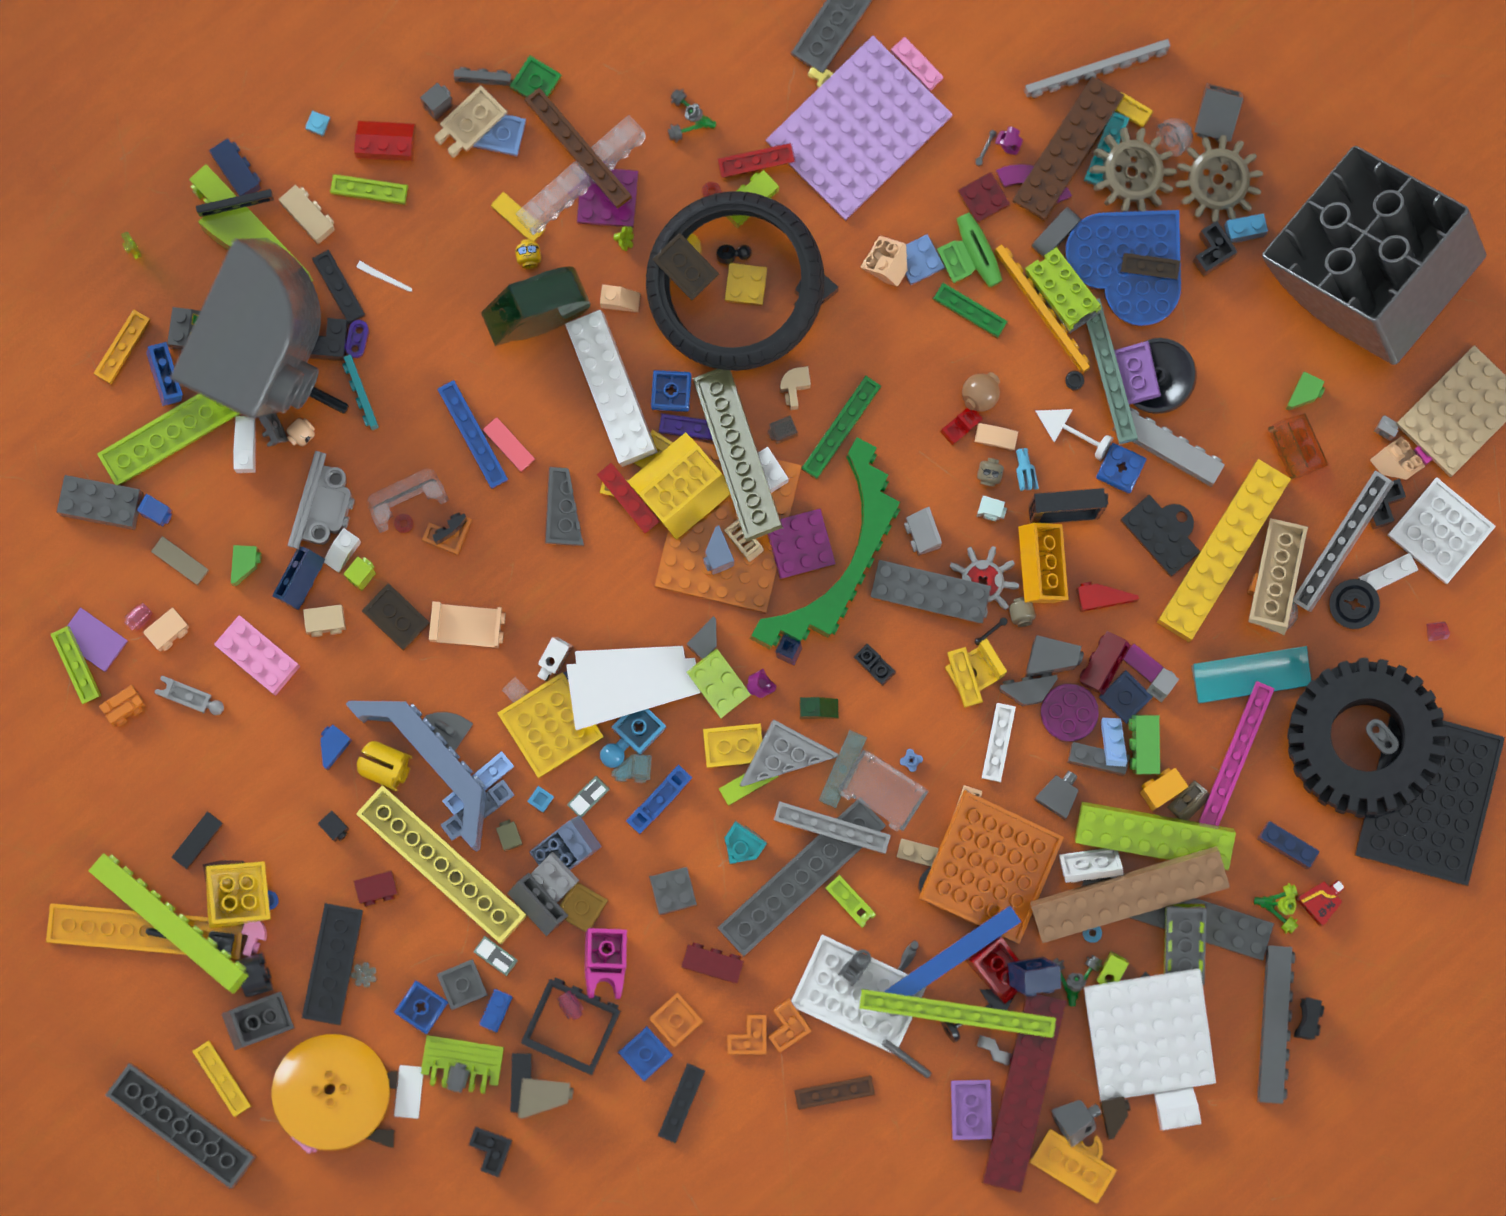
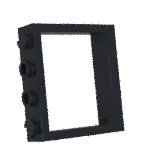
(1068, 506)
(609, 1007)

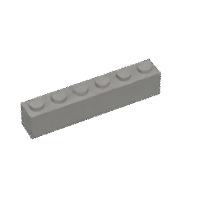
(1176, 450)

